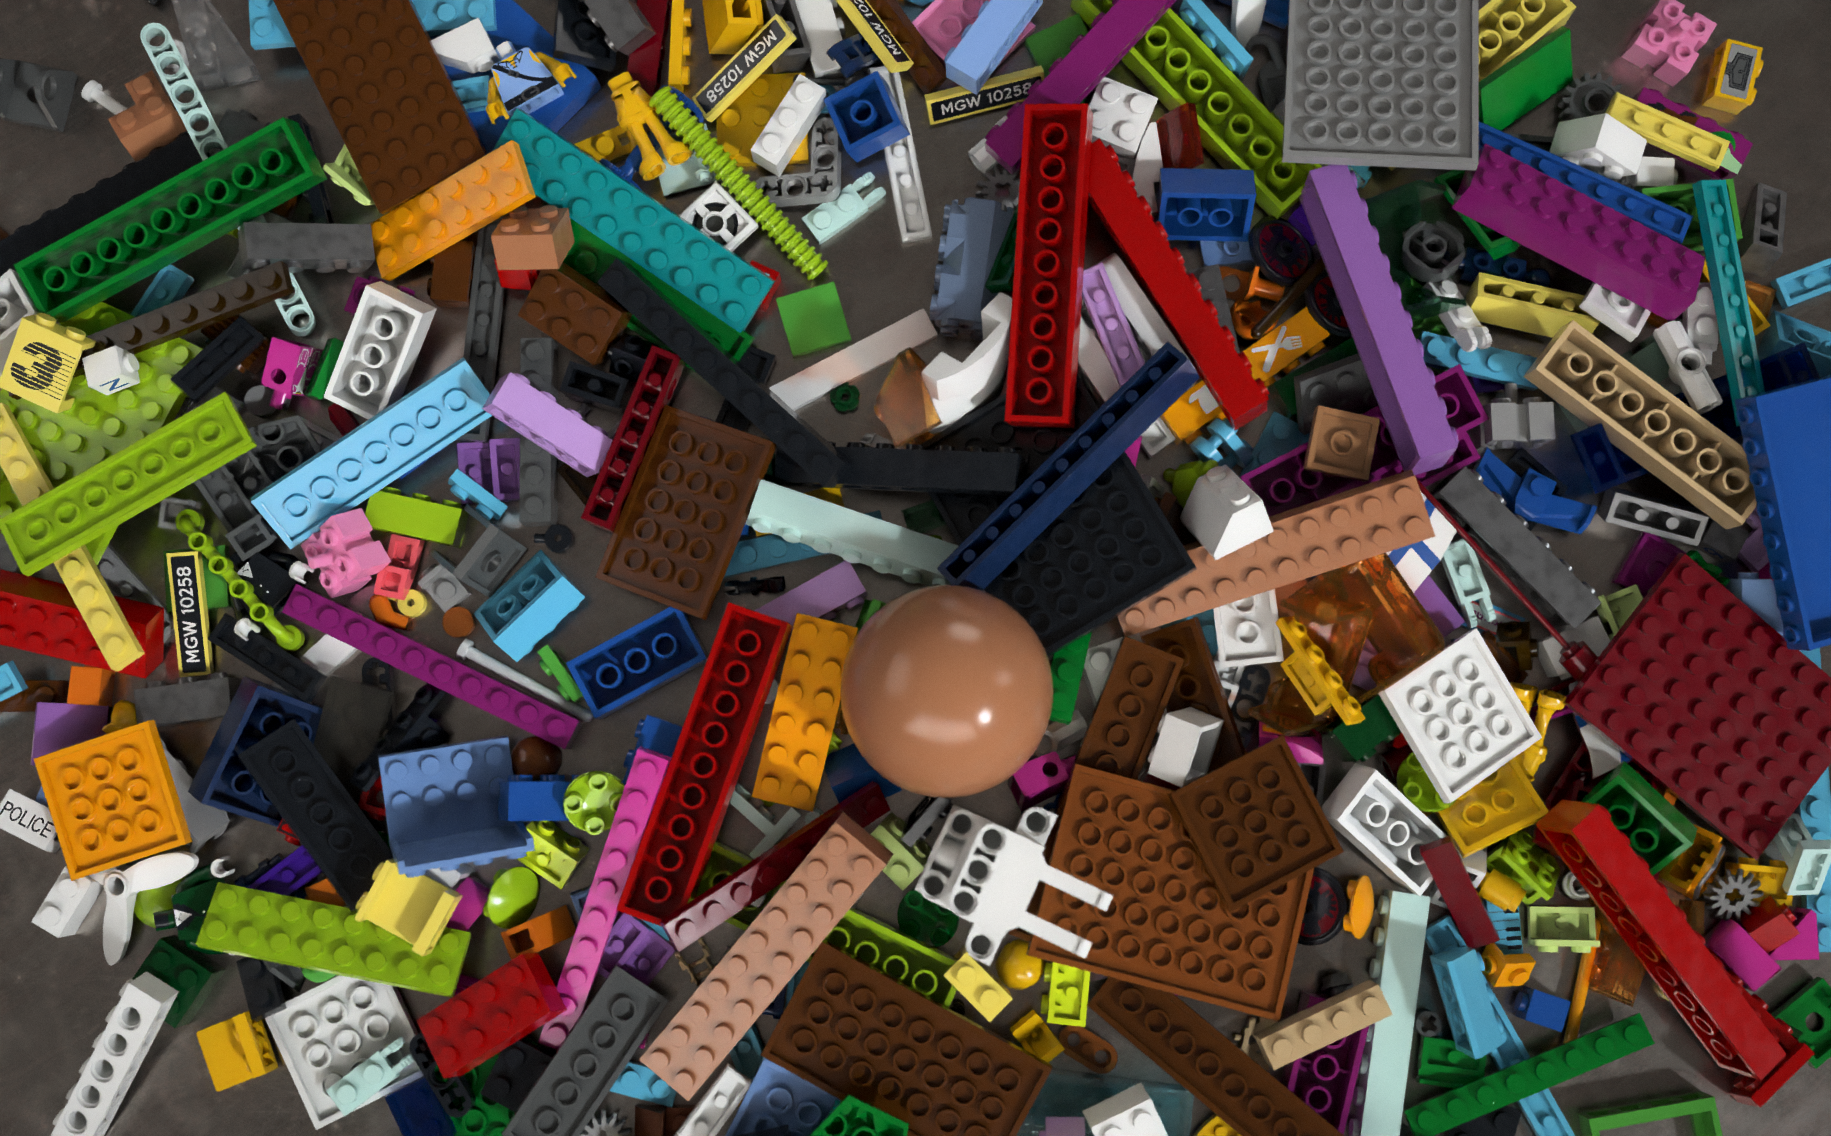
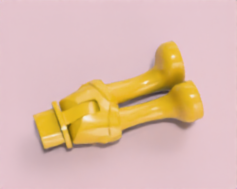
(634, 112)
(1548, 703)

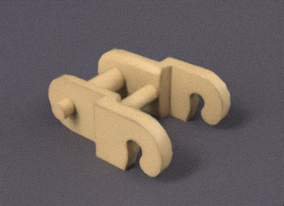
(696, 977)

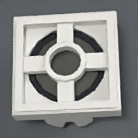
(724, 223)

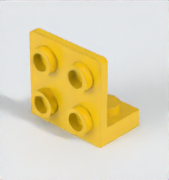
(236, 1051)

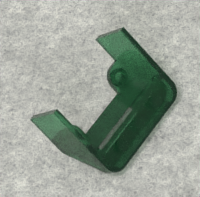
(1392, 215)

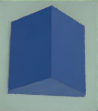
(851, 772)

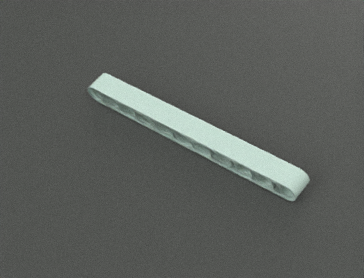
(208, 139)

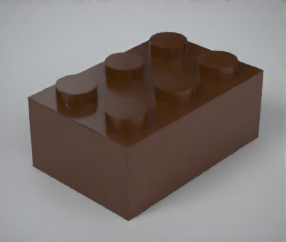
(575, 312)

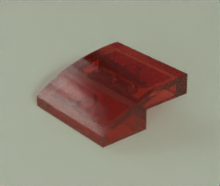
(1180, 138)

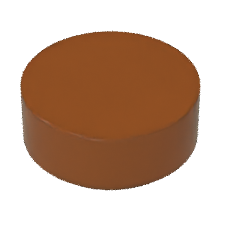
(459, 622)

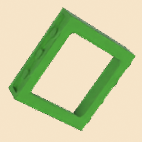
(1698, 1105)

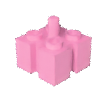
(1669, 40)
(345, 553)

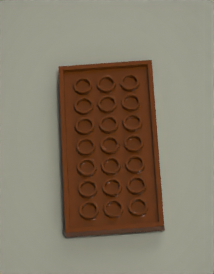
(384, 93)
(902, 1052)

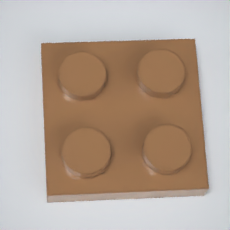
(1341, 443)

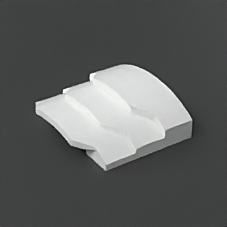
(967, 386)

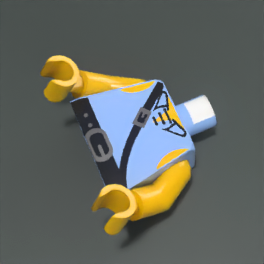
(524, 81)

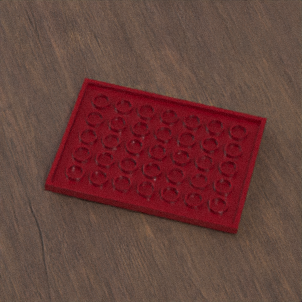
(1712, 706)

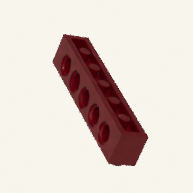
(633, 437)

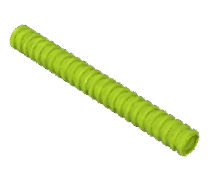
(737, 182)

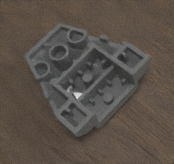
(229, 489)

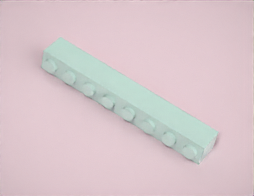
(848, 534)
(1389, 1041)

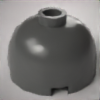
(1425, 250)

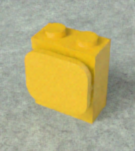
(731, 24)

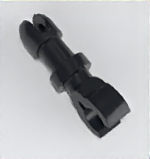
(754, 586)

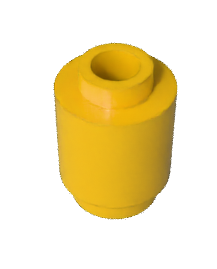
(1501, 890)

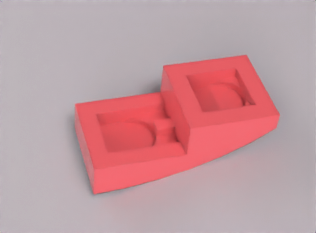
(399, 574)

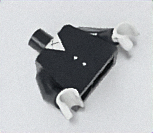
(273, 583)

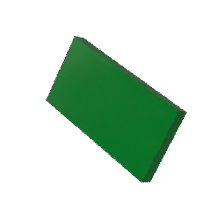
(1526, 80)

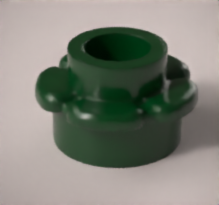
(845, 404)

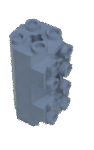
(967, 254)

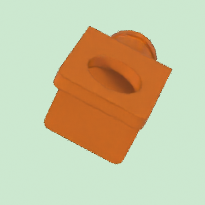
(1252, 285)

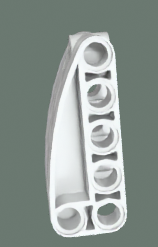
(1145, 325)

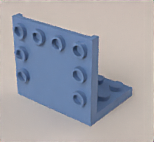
(446, 806)

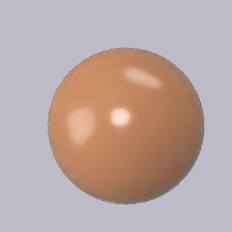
(946, 691)

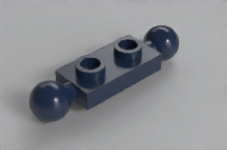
(1507, 267)

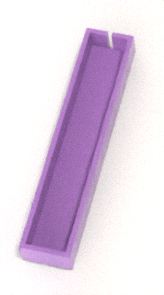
(1378, 319)

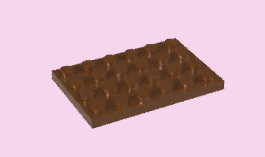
(685, 511)

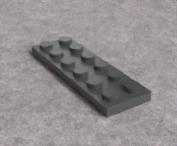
(589, 1059)

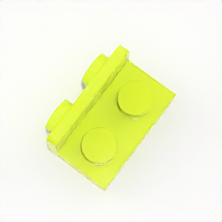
(554, 854)
(1066, 995)

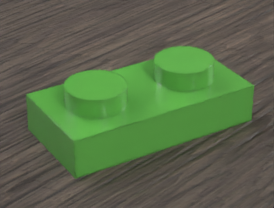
(554, 664)

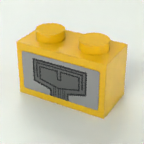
(1733, 76)

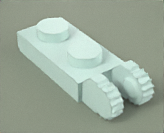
(834, 216)
(1467, 581)
(368, 1078)

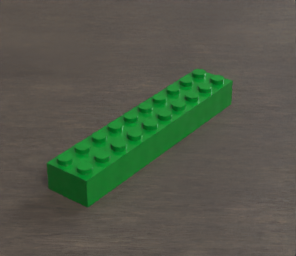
(171, 220)

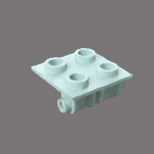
(685, 175)

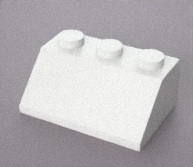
(1224, 513)

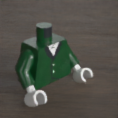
(192, 903)

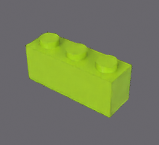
(417, 517)

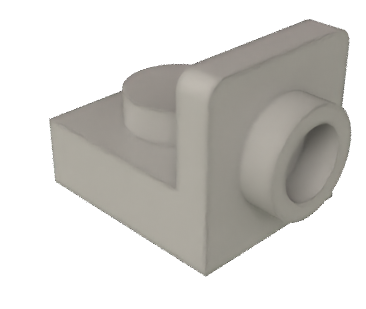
(443, 587)

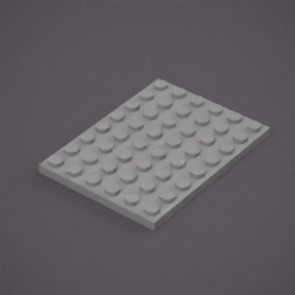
(1382, 83)

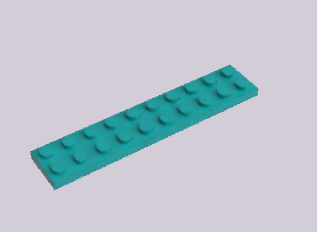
(638, 224)

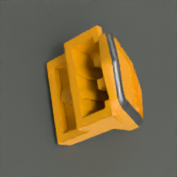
(1695, 865)

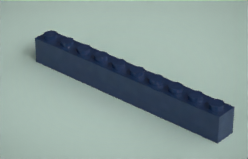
(1070, 469)

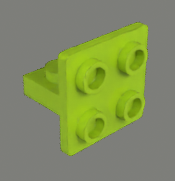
(1526, 864)

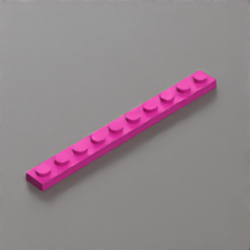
(605, 892)

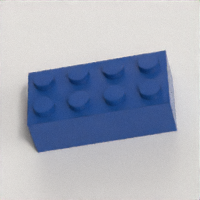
(637, 662)

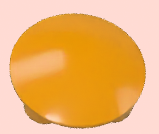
(1361, 906)

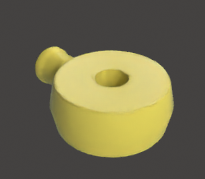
(419, 606)

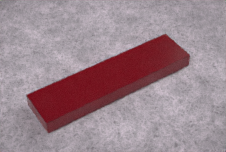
(1459, 892)

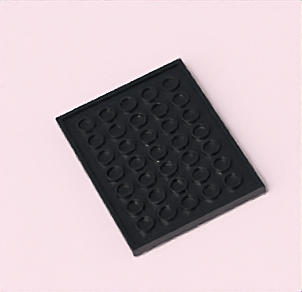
(1094, 557)

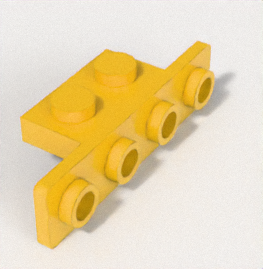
(1313, 676)

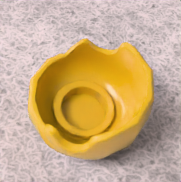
(122, 716)
(1016, 968)

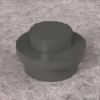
(1336, 983)

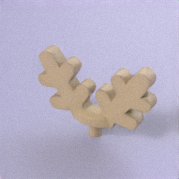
(1243, 1038)

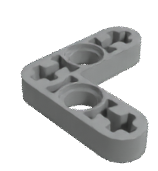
(818, 176)

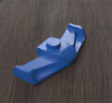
(1532, 495)

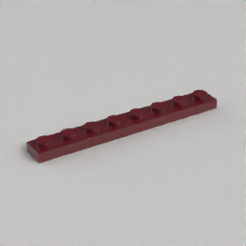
(766, 870)

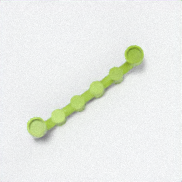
(192, 524)

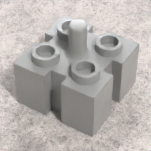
(1515, 424)

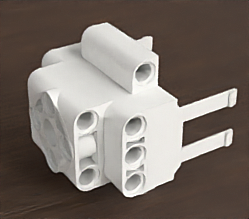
(991, 875)

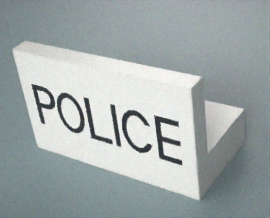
(28, 821)

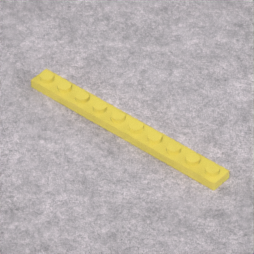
(76, 568)

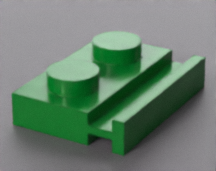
(324, 369)
(1445, 1065)

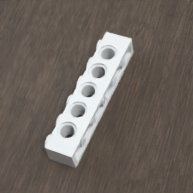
(116, 1057)

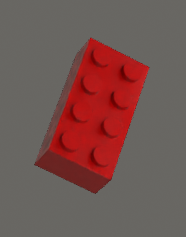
(491, 1015)

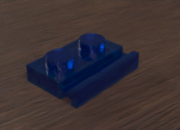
(419, 1111)

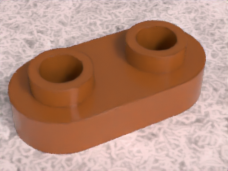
(1086, 1048)

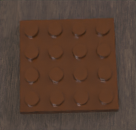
(1255, 823)

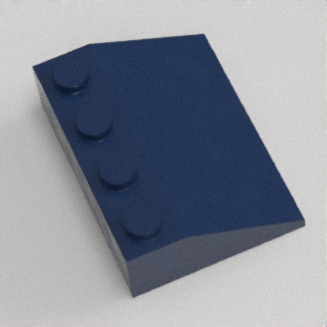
(252, 715)

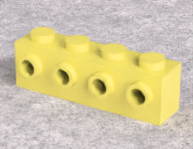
(1526, 306)

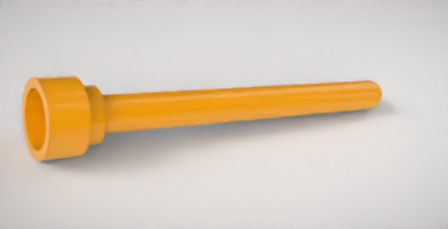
(1580, 991)

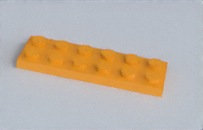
(451, 210)
(804, 713)

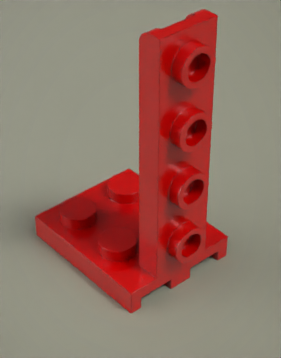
(1757, 1092)

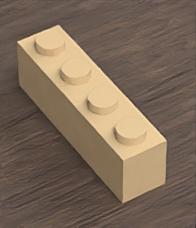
(1322, 1024)

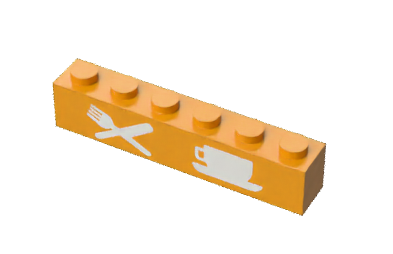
(1268, 357)

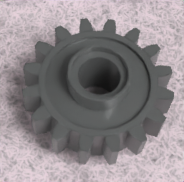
(1586, 91)

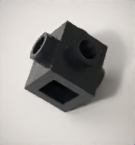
(629, 356)

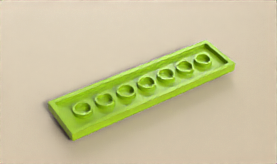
(126, 484)
(327, 940)

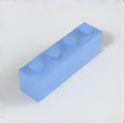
(988, 41)

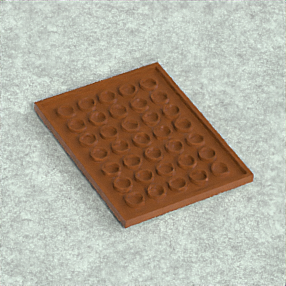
(1165, 912)

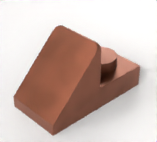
(660, 1119)

